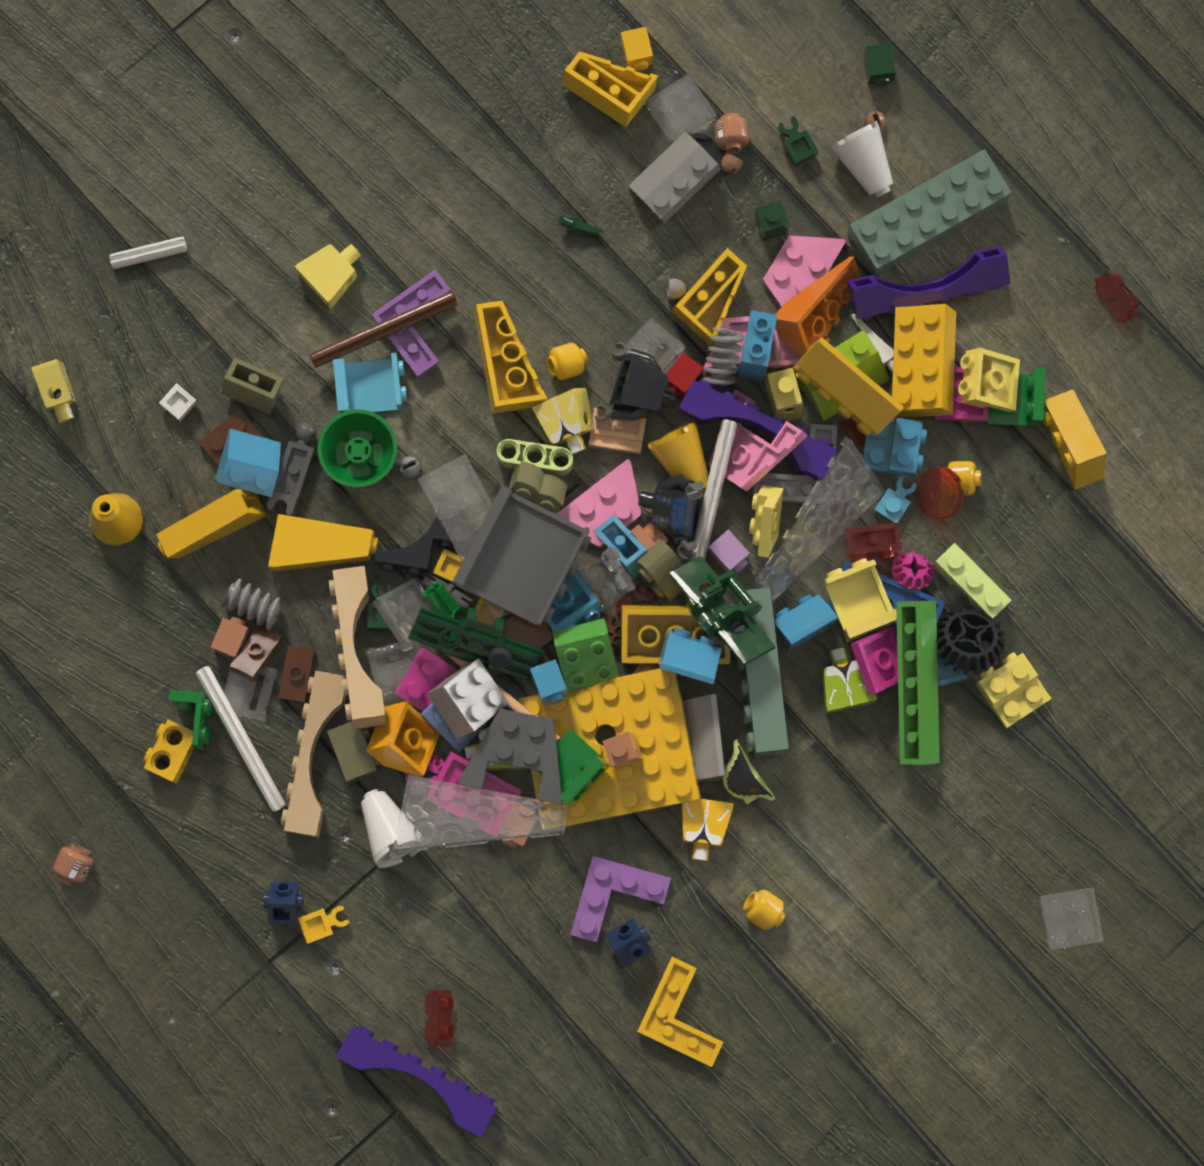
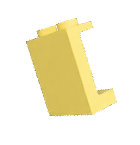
(859, 599)

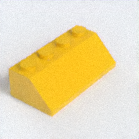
(847, 388)

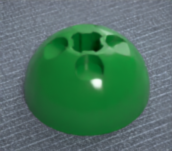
(347, 438)

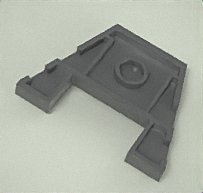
(519, 742)

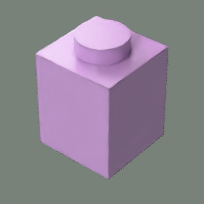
(729, 552)

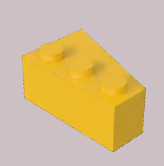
(609, 87)
(711, 296)
(1075, 439)

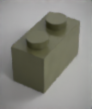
(252, 386)
(351, 751)

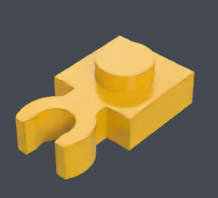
(318, 925)

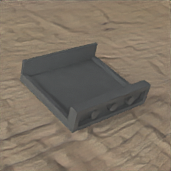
(522, 557)

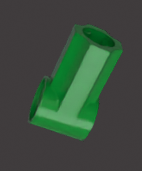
(442, 602)

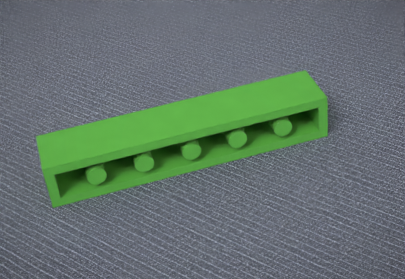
(918, 682)

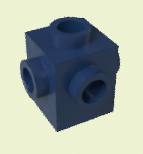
(283, 902)
(629, 942)

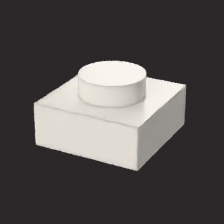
(178, 402)

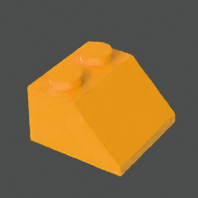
(404, 741)

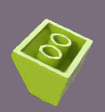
(864, 356)

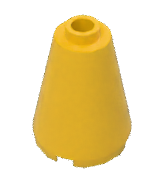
(682, 453)
(115, 519)

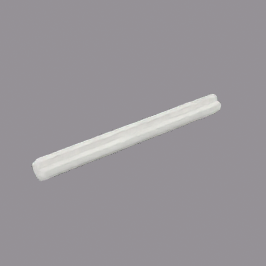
(714, 488)
(240, 738)

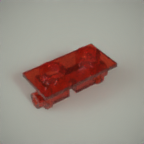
(1124, 303)
(439, 1004)

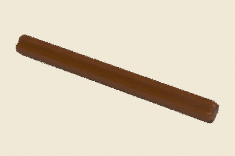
(383, 329)

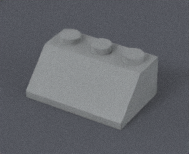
(675, 177)
(705, 737)

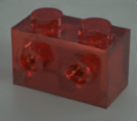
(872, 541)

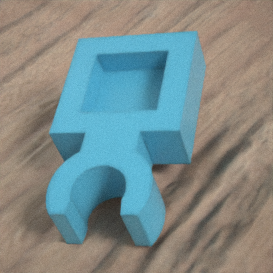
(894, 502)

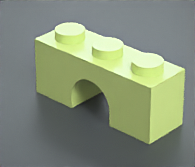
(966, 575)

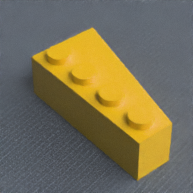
(507, 370)

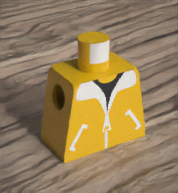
(704, 825)

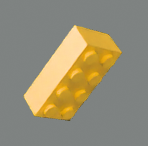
(924, 360)
(646, 629)

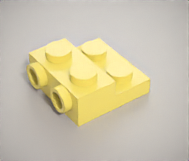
(989, 379)
(767, 518)
(1012, 689)

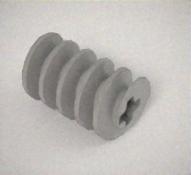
(724, 357)
(252, 603)

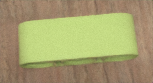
(524, 449)

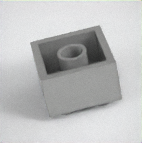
(467, 698)

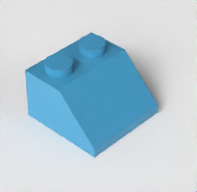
(249, 463)
(804, 621)
(690, 655)

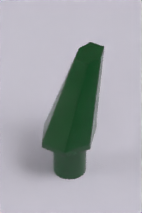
(577, 226)

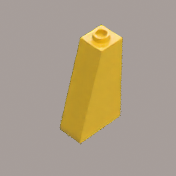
(211, 523)
(314, 543)

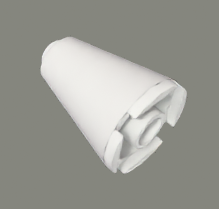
(866, 158)
(381, 822)

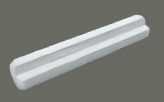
(148, 252)

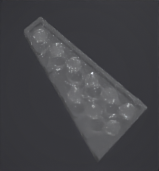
(830, 508)
(462, 815)

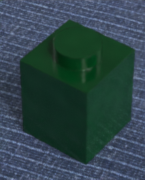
(879, 64)
(771, 220)

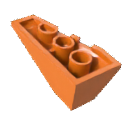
(816, 308)

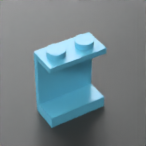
(370, 385)

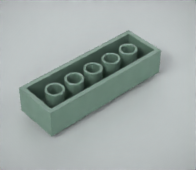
(929, 213)
(763, 689)

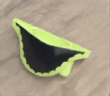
(742, 778)

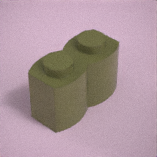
(539, 488)
(655, 568)

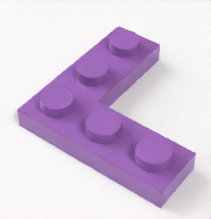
(408, 341)
(609, 876)

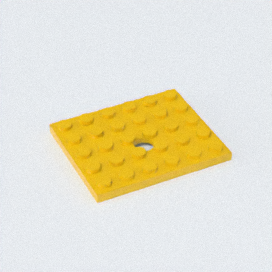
(638, 704)

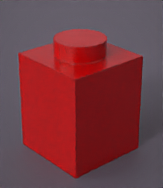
(682, 375)

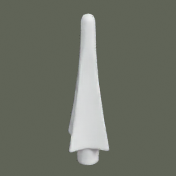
(885, 351)

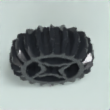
(966, 649)

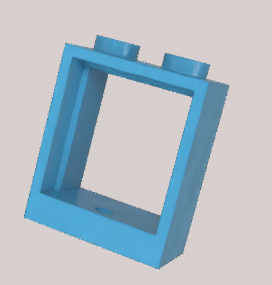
(757, 345)

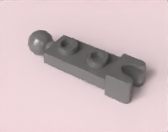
(293, 471)

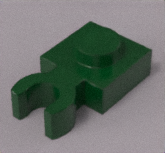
(798, 145)
(375, 621)

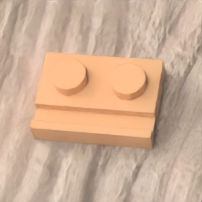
(617, 435)

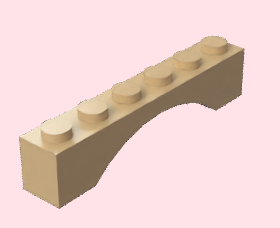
(365, 697)
(304, 810)

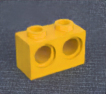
(178, 754)

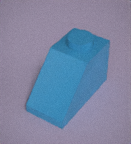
(615, 534)
(549, 683)

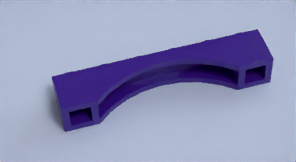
(980, 272)
(708, 405)
(468, 1109)

